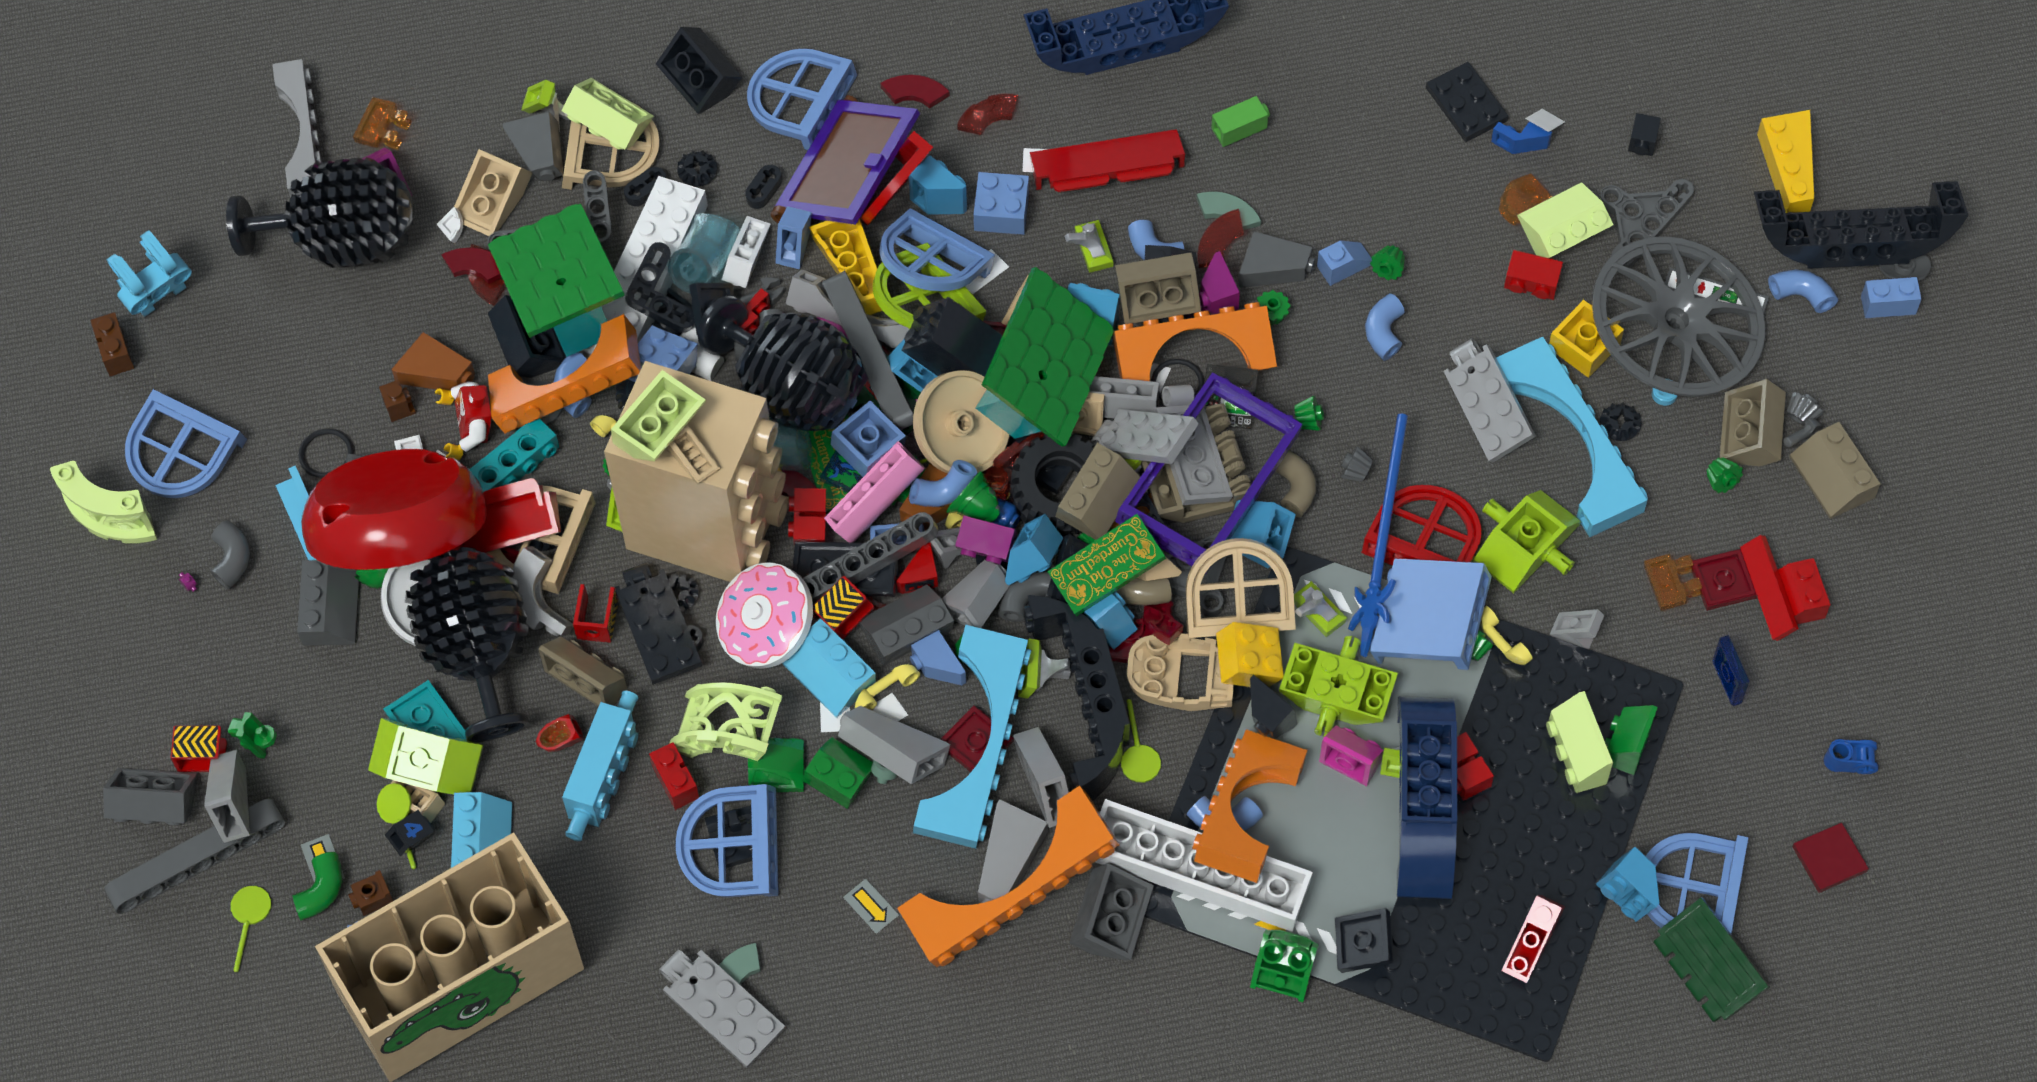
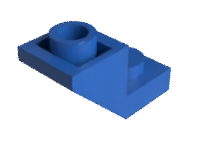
(1530, 139)

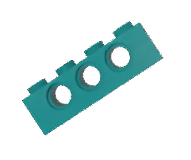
(513, 450)

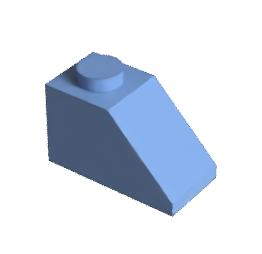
(792, 237)
(1342, 260)
(937, 660)

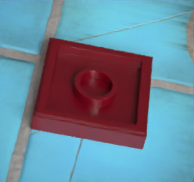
(1723, 579)
(970, 738)
(1830, 857)

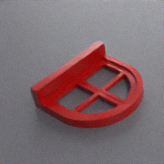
(911, 155)
(1402, 549)

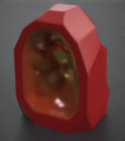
(559, 734)

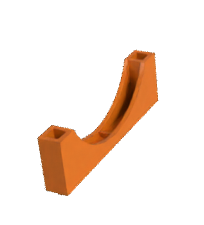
(1077, 843)

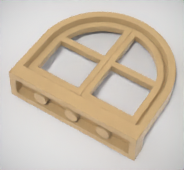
(575, 149)
(568, 543)
(1210, 626)

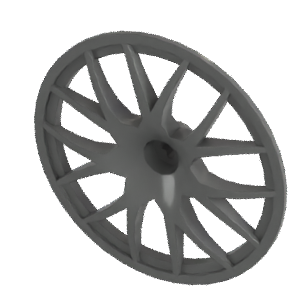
(1682, 312)

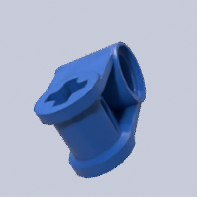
(1857, 756)

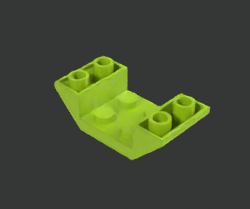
(424, 758)

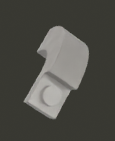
(529, 573)

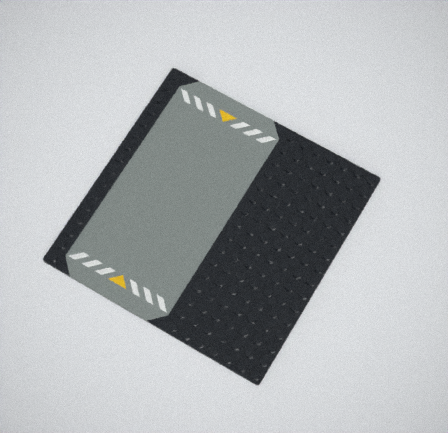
(1511, 840)

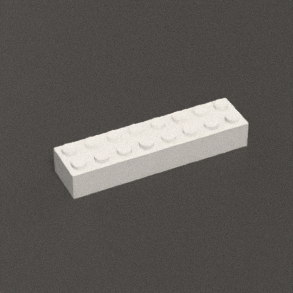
(664, 220)
(1165, 856)

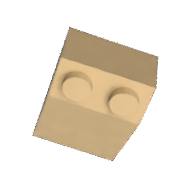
(491, 192)

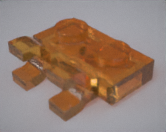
(375, 122)
(1665, 582)

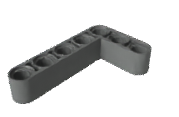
(592, 197)

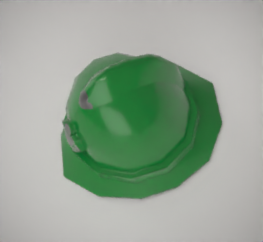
(977, 500)

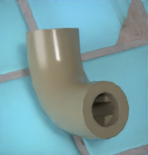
(1301, 483)
(1146, 592)

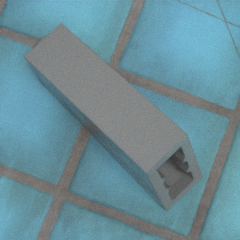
(893, 744)
(1041, 771)
(228, 796)
(1010, 850)

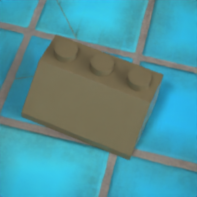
(1158, 288)
(1753, 424)
(1835, 471)
(1097, 492)
(582, 671)

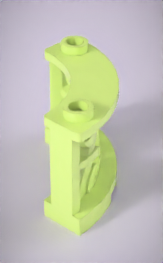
(104, 511)
(705, 699)

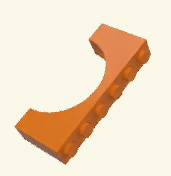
(1245, 328)
(610, 363)
(1223, 841)

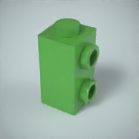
(1240, 121)

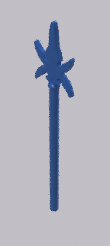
(1375, 596)

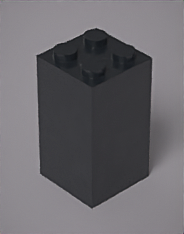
(950, 339)

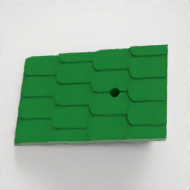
(558, 277)
(1044, 362)

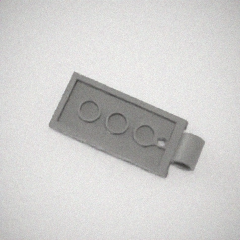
(1488, 400)
(1146, 435)
(1198, 465)
(721, 1006)

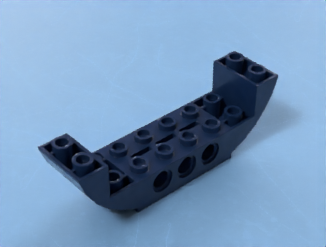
(1121, 33)
(1427, 797)

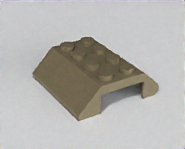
(1164, 489)

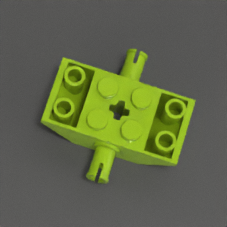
(1526, 539)
(1362, 688)

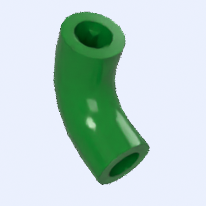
(325, 888)

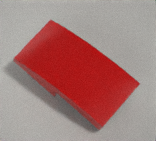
(756, 305)

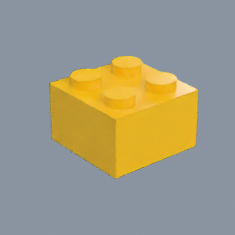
(1579, 342)
(1249, 651)

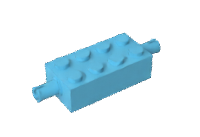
(600, 765)

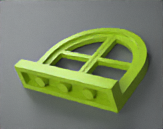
(891, 306)

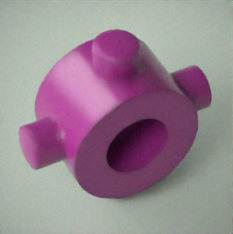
(187, 581)

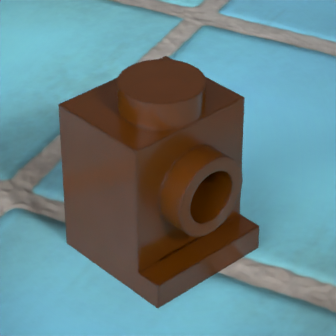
(397, 400)
(373, 901)

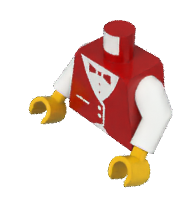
(472, 415)

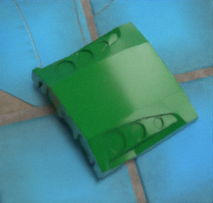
(780, 765)
(1284, 963)

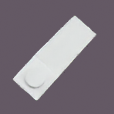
(745, 252)

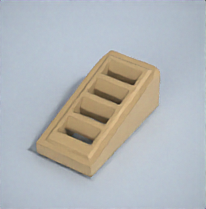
(687, 433)
(429, 805)

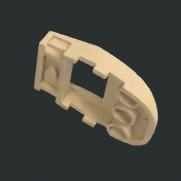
(1155, 673)

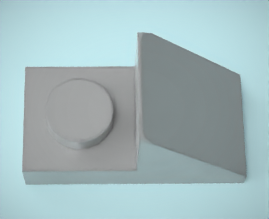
(944, 546)
(1577, 627)

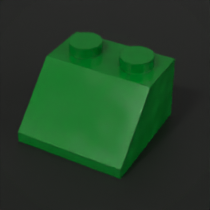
(1630, 736)
(838, 772)

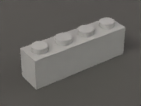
(1126, 394)

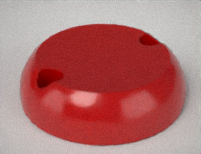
(392, 510)

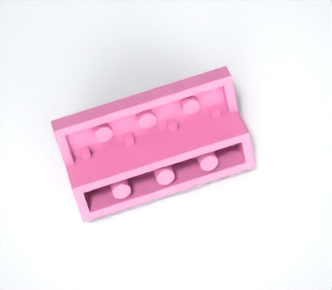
(874, 493)

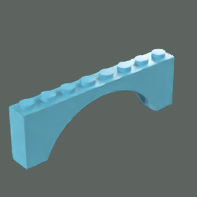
(1613, 491)
(961, 810)

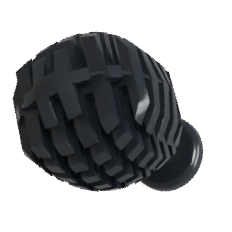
(339, 214)
(791, 360)
(470, 627)

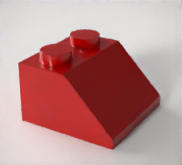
(1805, 590)

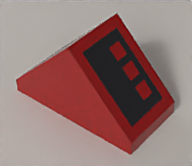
(919, 572)

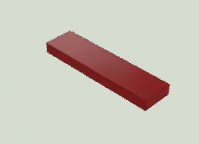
(1769, 588)

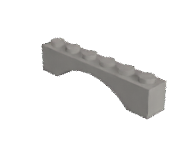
(292, 87)
(810, 296)

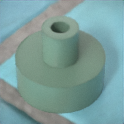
(882, 773)

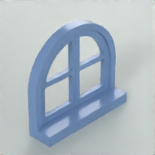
(833, 89)
(942, 241)
(192, 420)
(762, 841)
(1730, 879)

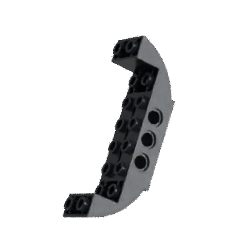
(1862, 235)
(1095, 684)

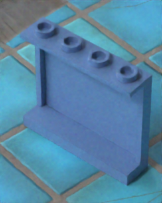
(1432, 611)

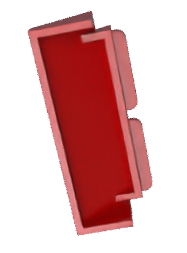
(1099, 161)
(516, 515)

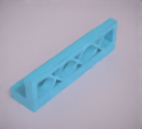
(294, 498)

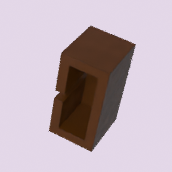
(112, 344)

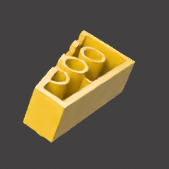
(1788, 155)
(848, 250)

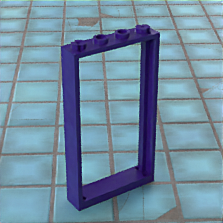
(1174, 542)

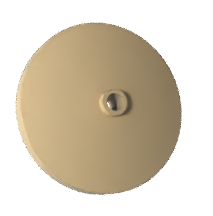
(951, 427)

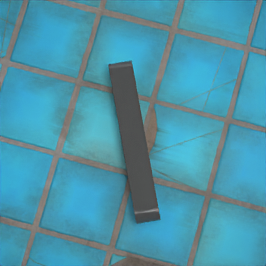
(864, 339)
(865, 552)
(189, 859)

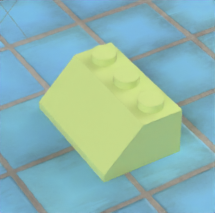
(606, 113)
(1564, 220)
(656, 418)
(1580, 743)

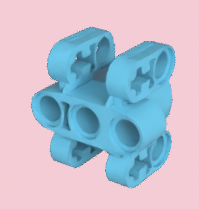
(152, 283)

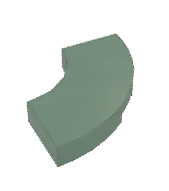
(1218, 203)
(742, 963)

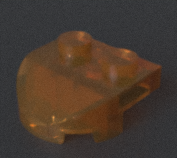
(1520, 196)

